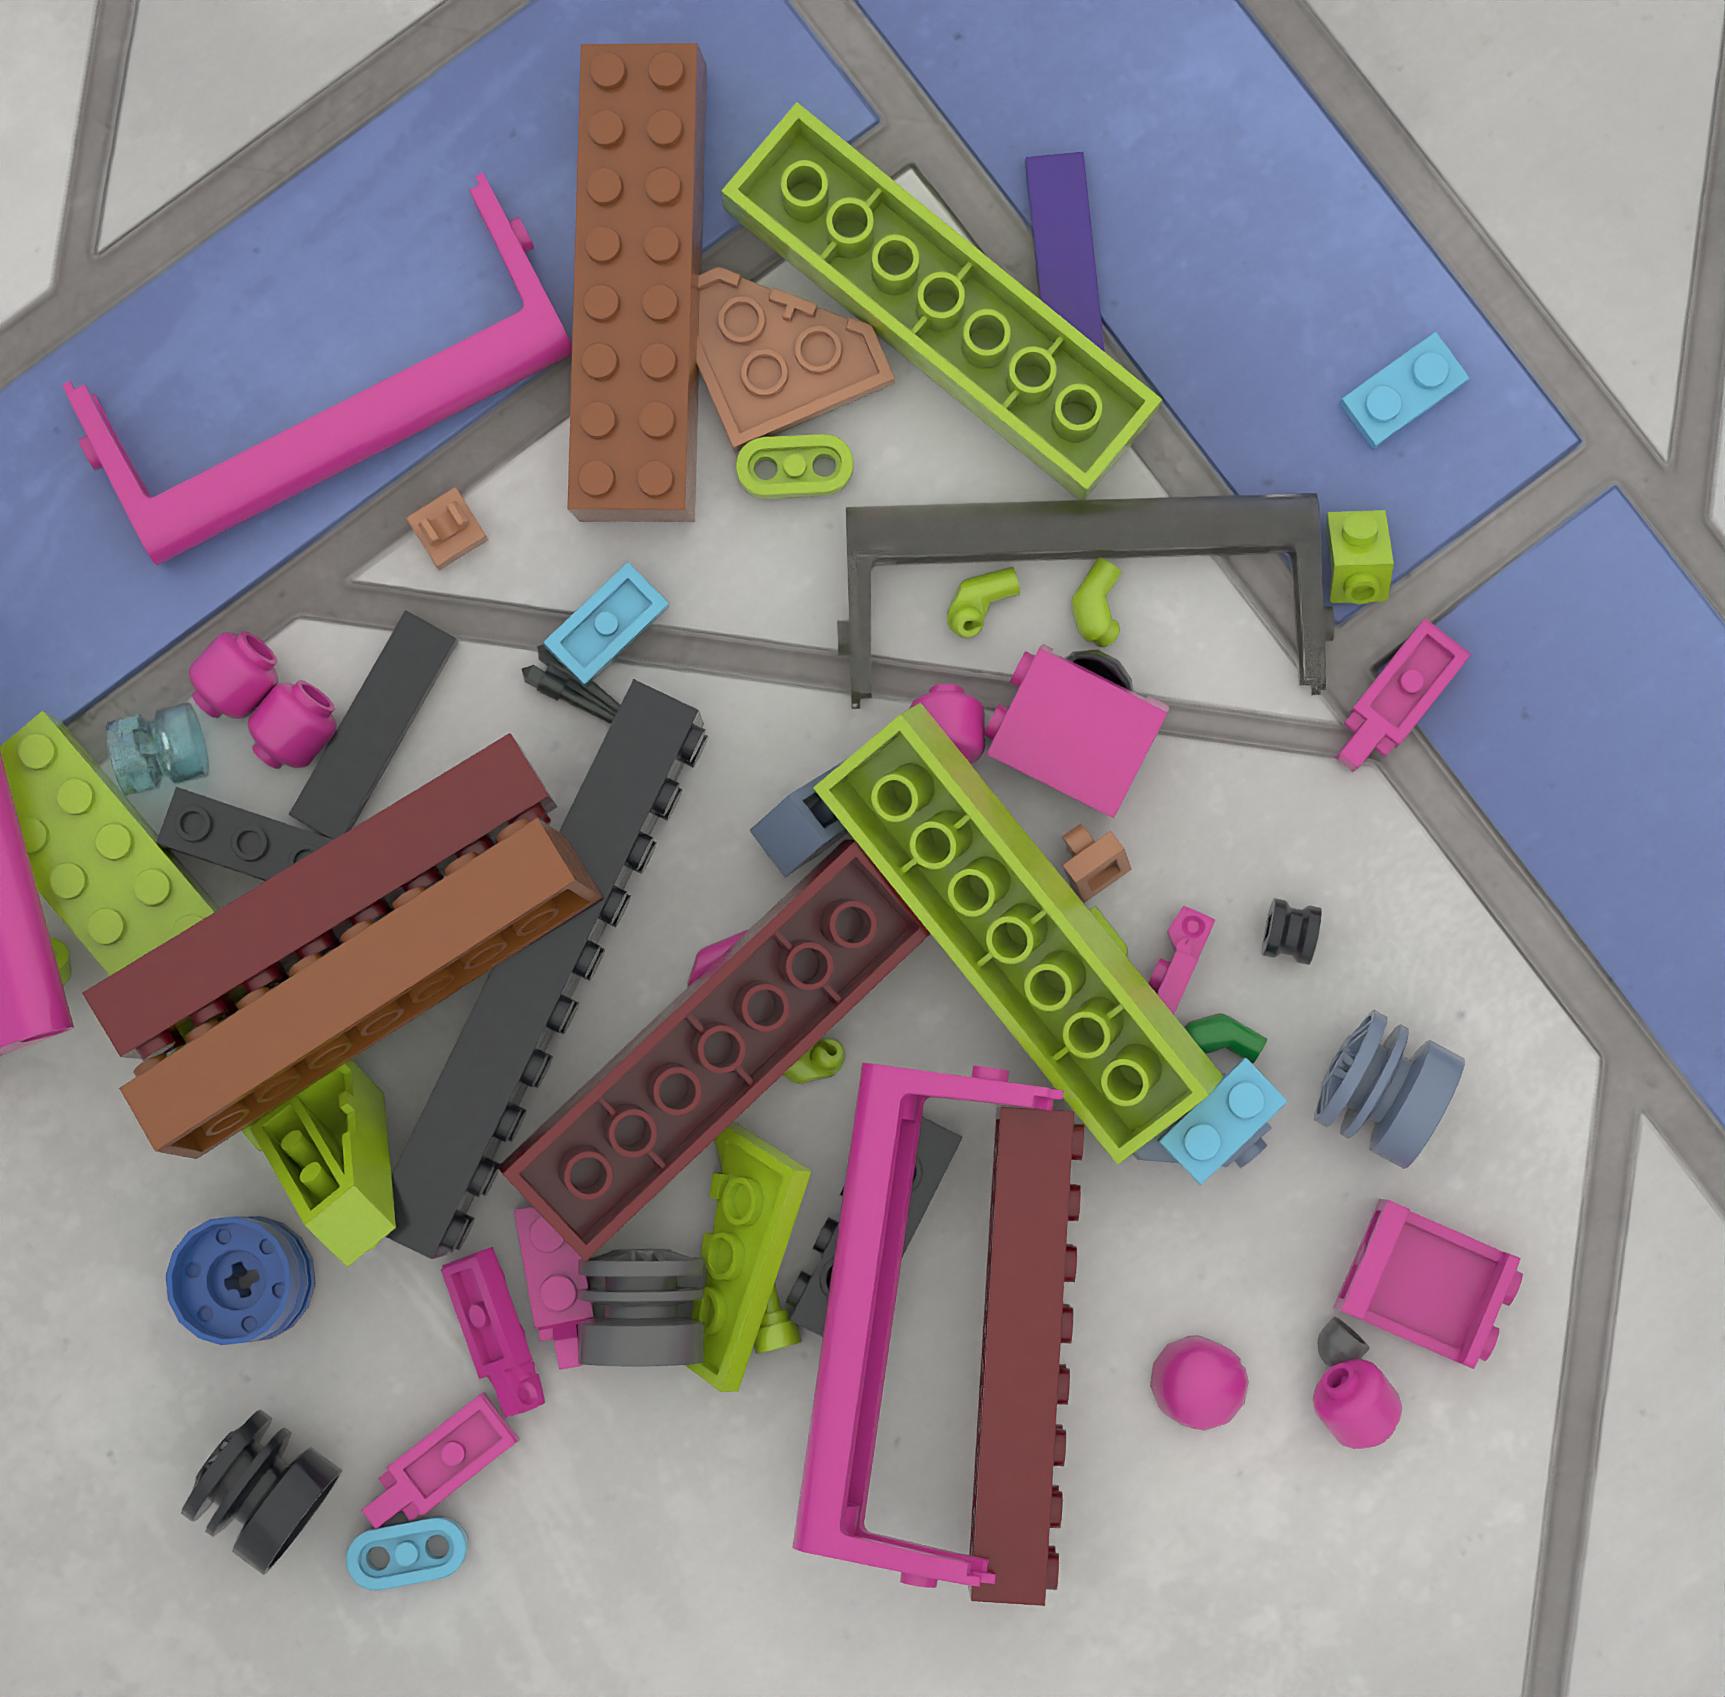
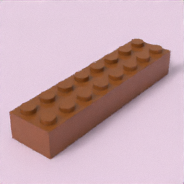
(637, 283)
(360, 990)

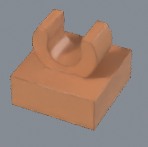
(447, 528)
(1093, 863)

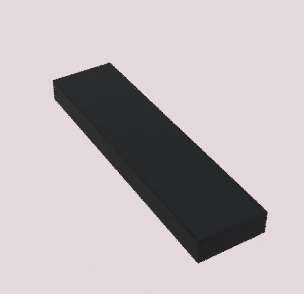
(374, 726)

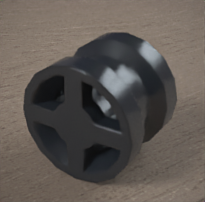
(1291, 931)

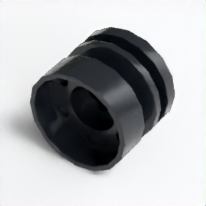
(260, 1491)

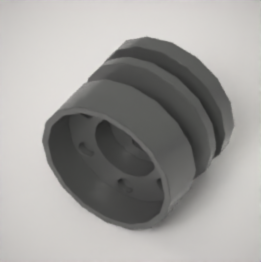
(641, 1310)

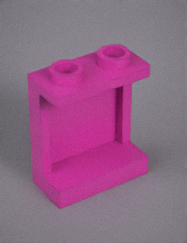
(1074, 730)
(1429, 1284)

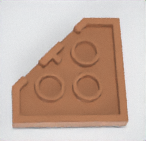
(779, 357)

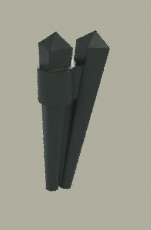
(560, 684)

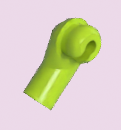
(974, 599)
(818, 1063)

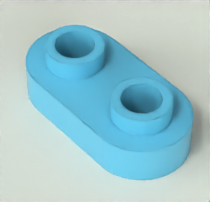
(408, 1551)

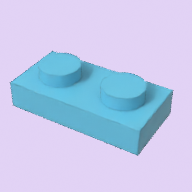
(1404, 390)
(606, 624)
(1222, 1121)

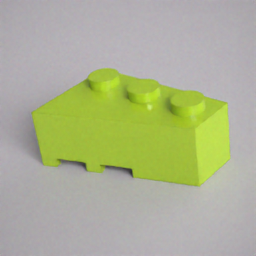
(334, 1160)

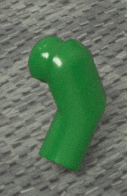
(1222, 1032)

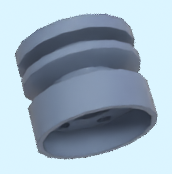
(1395, 1092)

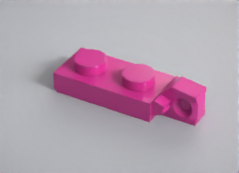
(1401, 693)
(1188, 936)
(553, 1285)
(493, 1330)
(442, 1462)

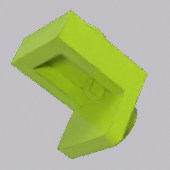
(1359, 556)

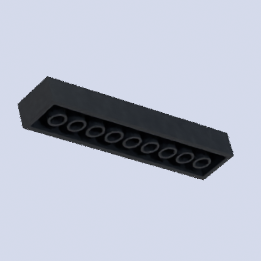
(532, 991)

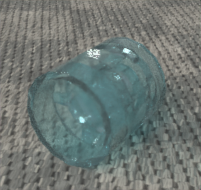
(174, 736)

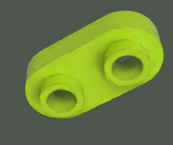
(794, 463)

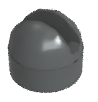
(1340, 1343)

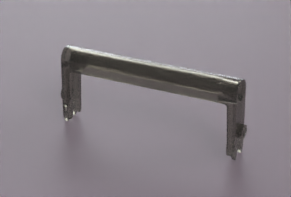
(1084, 532)

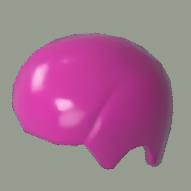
(1199, 1382)

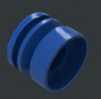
(207, 1271)

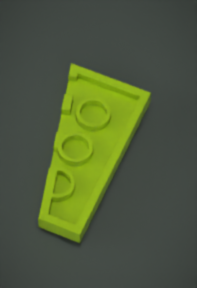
(751, 1229)

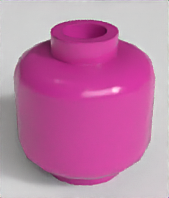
(233, 675)
(958, 716)
(292, 725)
(1357, 1404)

